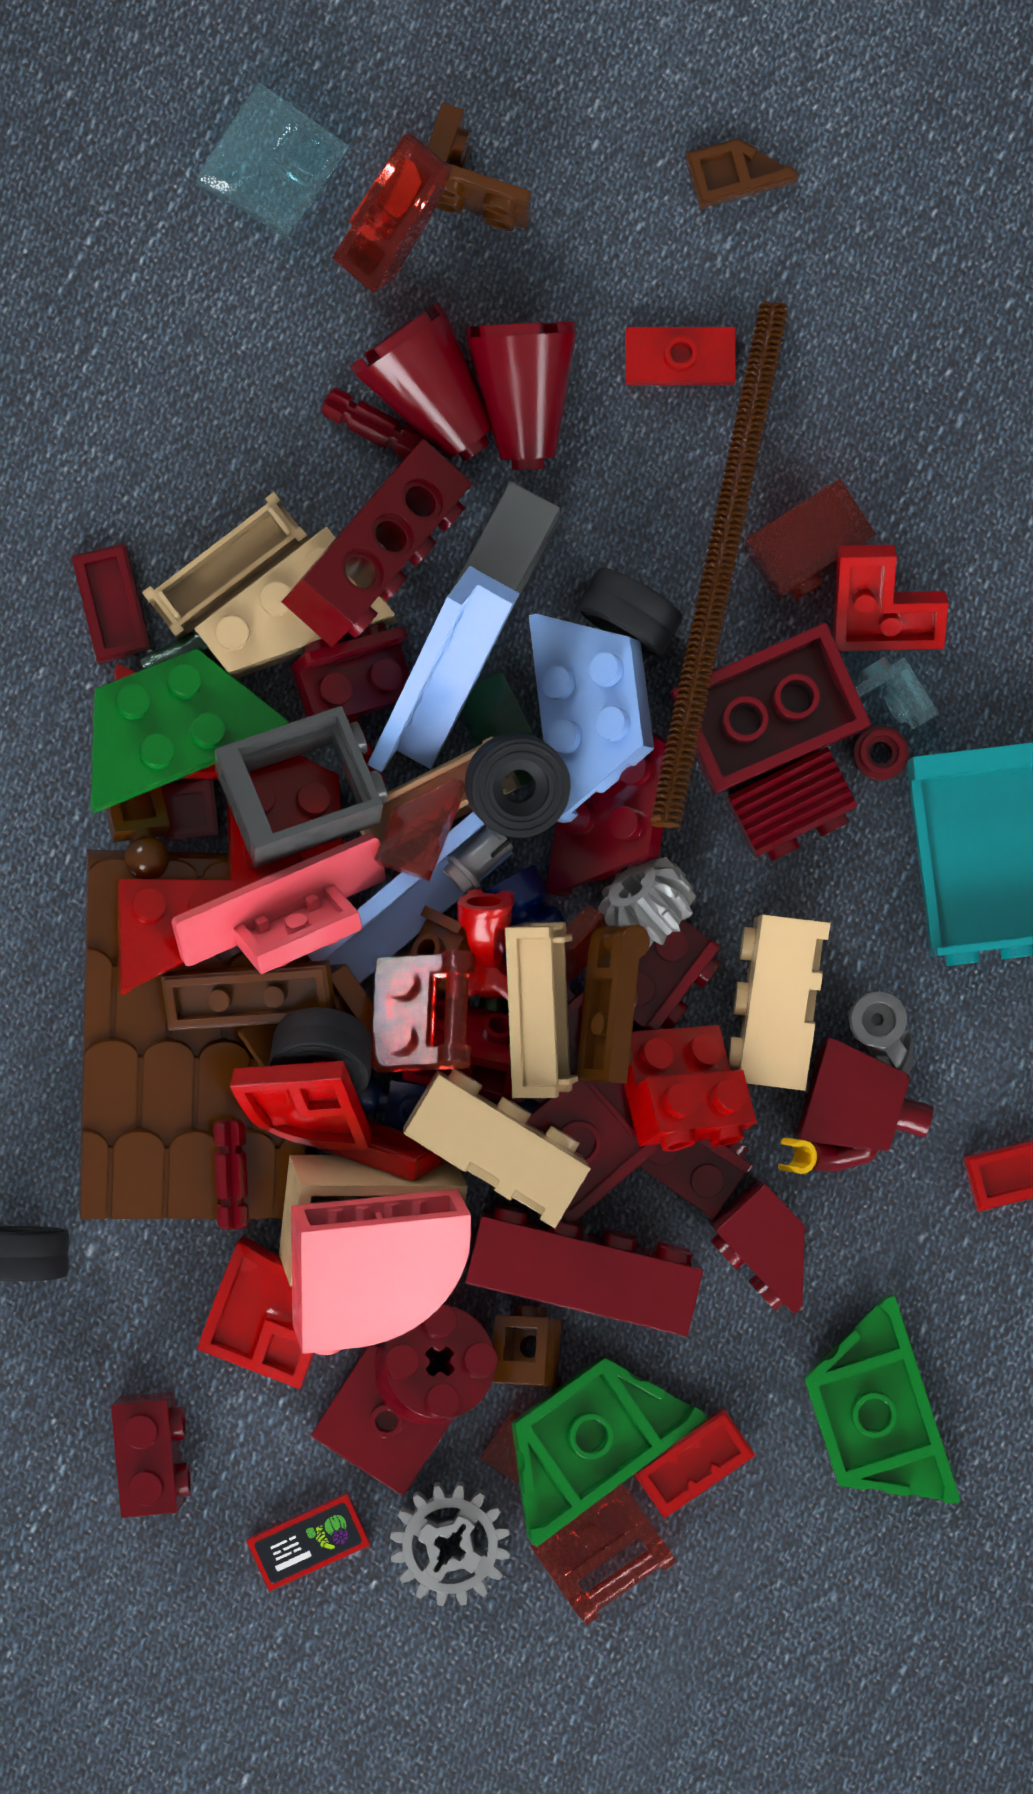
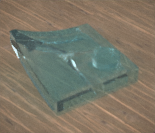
(272, 161)

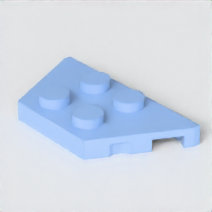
(590, 703)

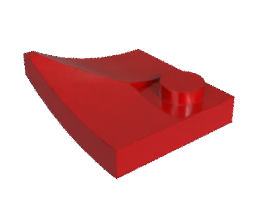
(304, 1104)
(253, 1318)

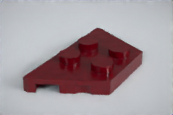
(610, 828)

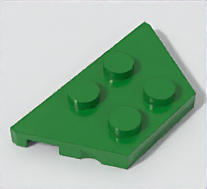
(168, 725)
(878, 1411)
(590, 1441)

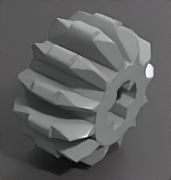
(650, 896)

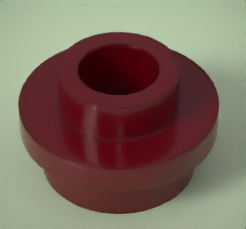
(898, 752)

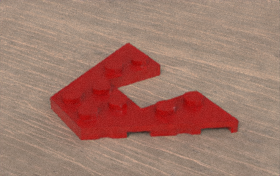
(289, 795)

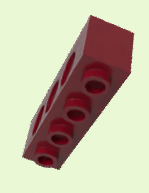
(325, 594)

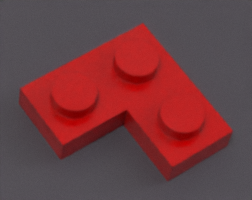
(876, 617)

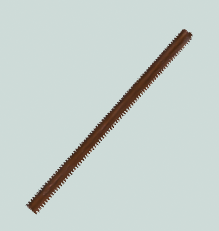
(719, 565)

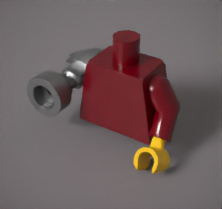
(859, 1097)

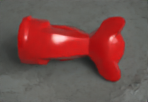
(484, 921)

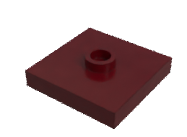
(372, 1435)

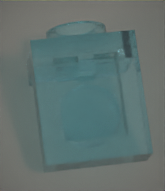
(906, 697)

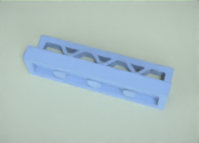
(446, 670)
(394, 912)

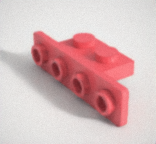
(285, 911)

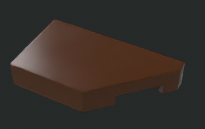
(734, 172)

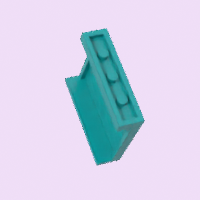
(975, 850)

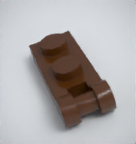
(610, 1002)

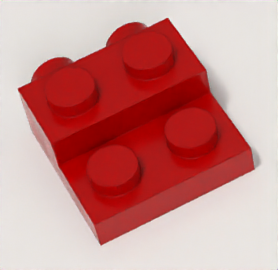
(685, 1089)

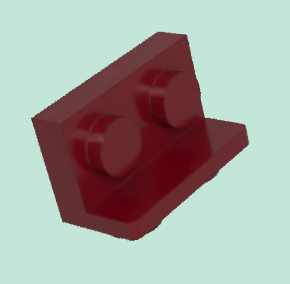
(353, 674)
(669, 972)
(701, 1172)

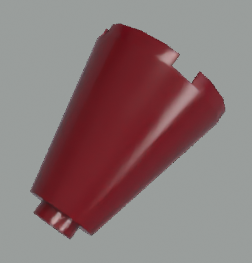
(429, 384)
(524, 385)

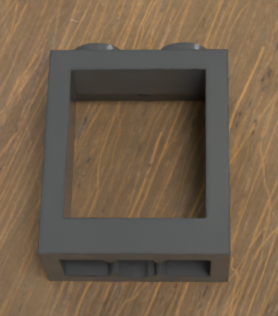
(515, 539)
(329, 727)

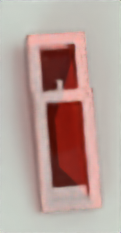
(393, 214)

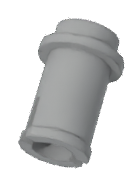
(476, 859)

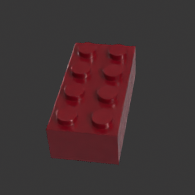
(585, 1271)

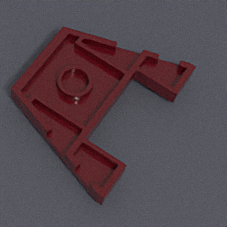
(600, 1121)

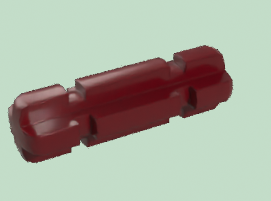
(370, 422)
(231, 1174)

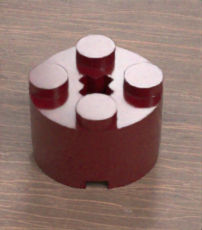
(464, 1374)

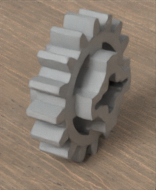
(471, 1558)

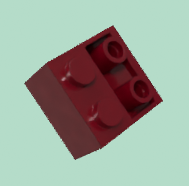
(769, 1239)

